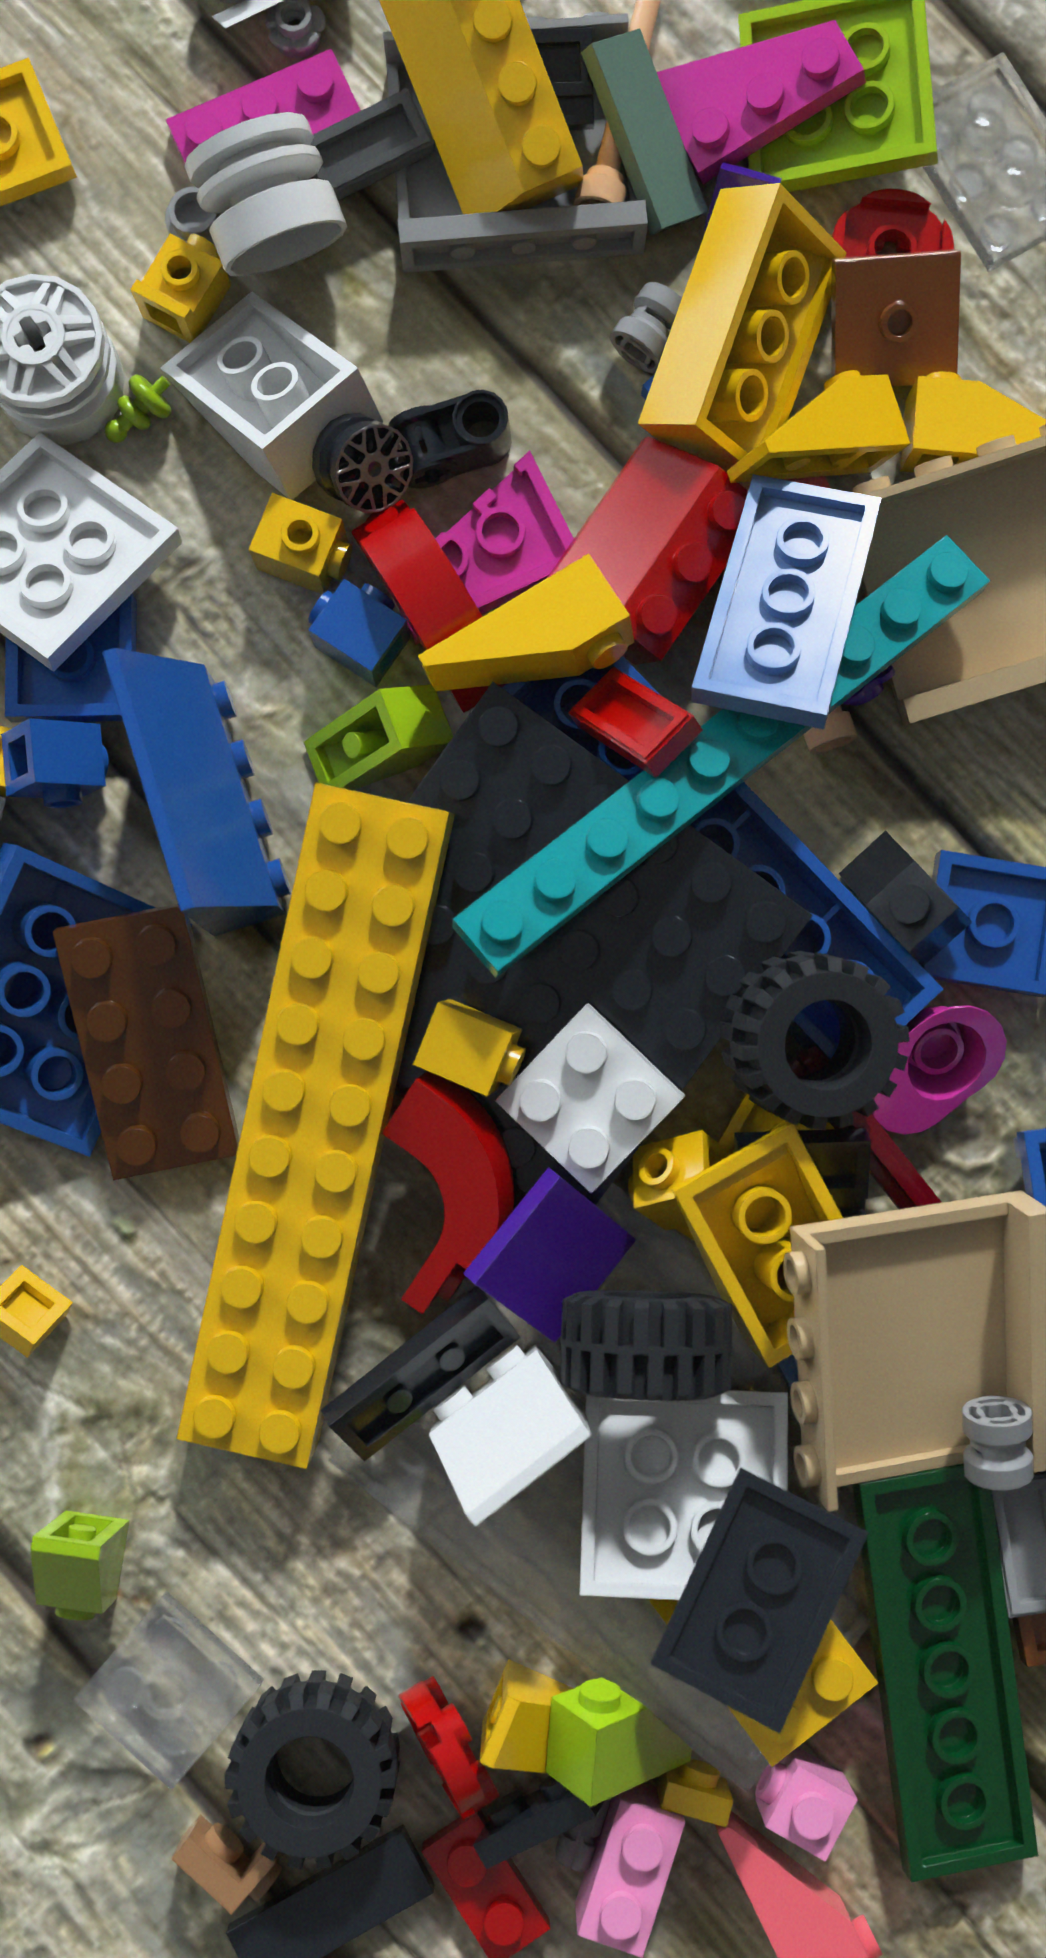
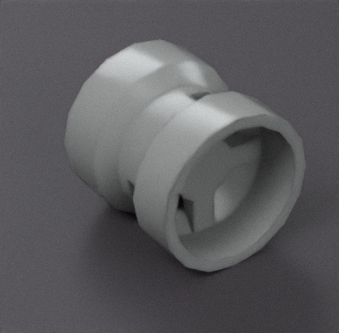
(644, 333)
(997, 1445)

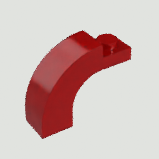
(419, 580)
(474, 1172)

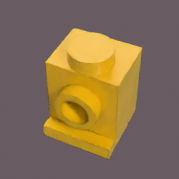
(186, 303)

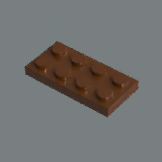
(148, 1041)

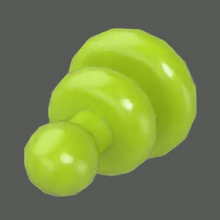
(135, 411)

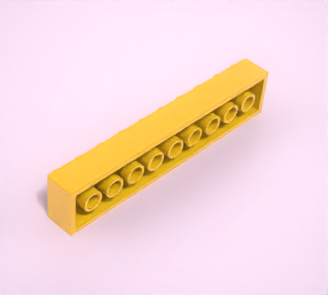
(315, 1124)

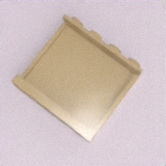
(998, 519)
(906, 1326)

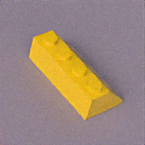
(486, 101)
(742, 326)

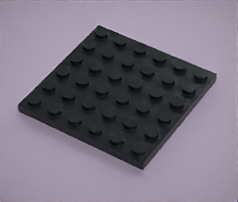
(645, 954)

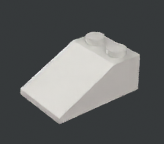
(268, 389)
(506, 1430)

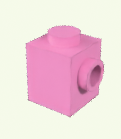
(805, 1801)

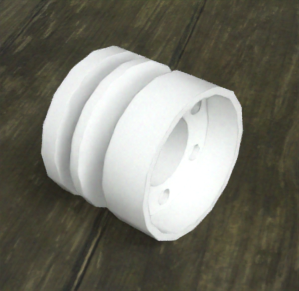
(265, 190)
(73, 381)

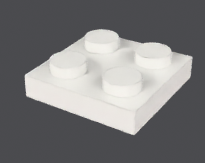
(590, 1098)

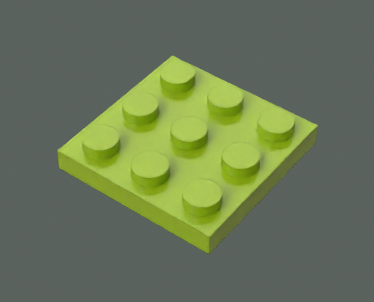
(873, 128)

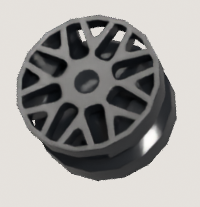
(367, 480)

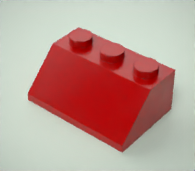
(661, 540)

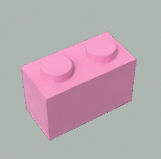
(628, 1871)

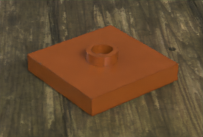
(896, 314)

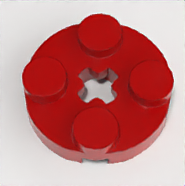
(892, 217)
(446, 1746)

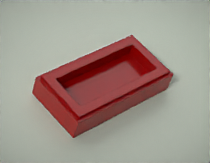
(635, 721)

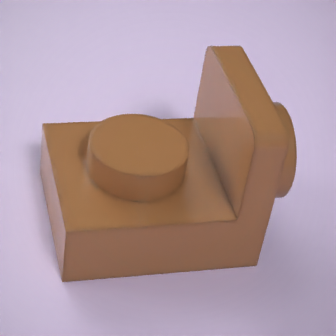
(217, 1863)

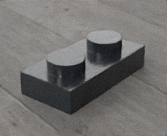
(526, 1821)

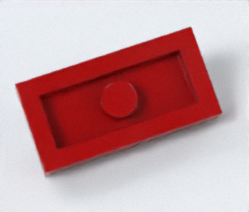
(491, 1900)

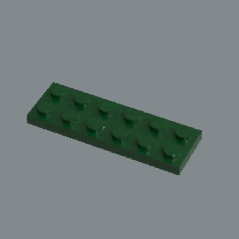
(945, 1672)

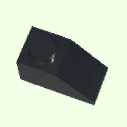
(904, 898)

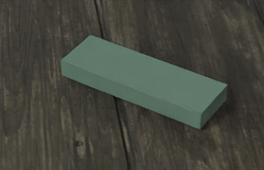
(644, 130)

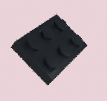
(759, 1599)

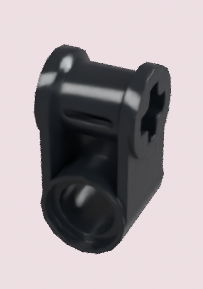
(447, 438)

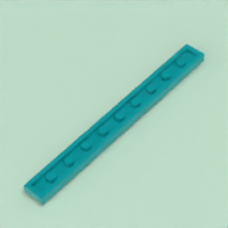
(726, 753)

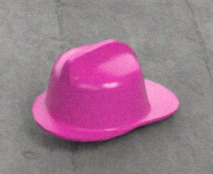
(948, 1060)

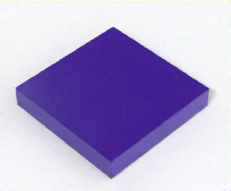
(547, 1252)

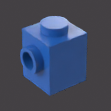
(359, 629)
(54, 761)

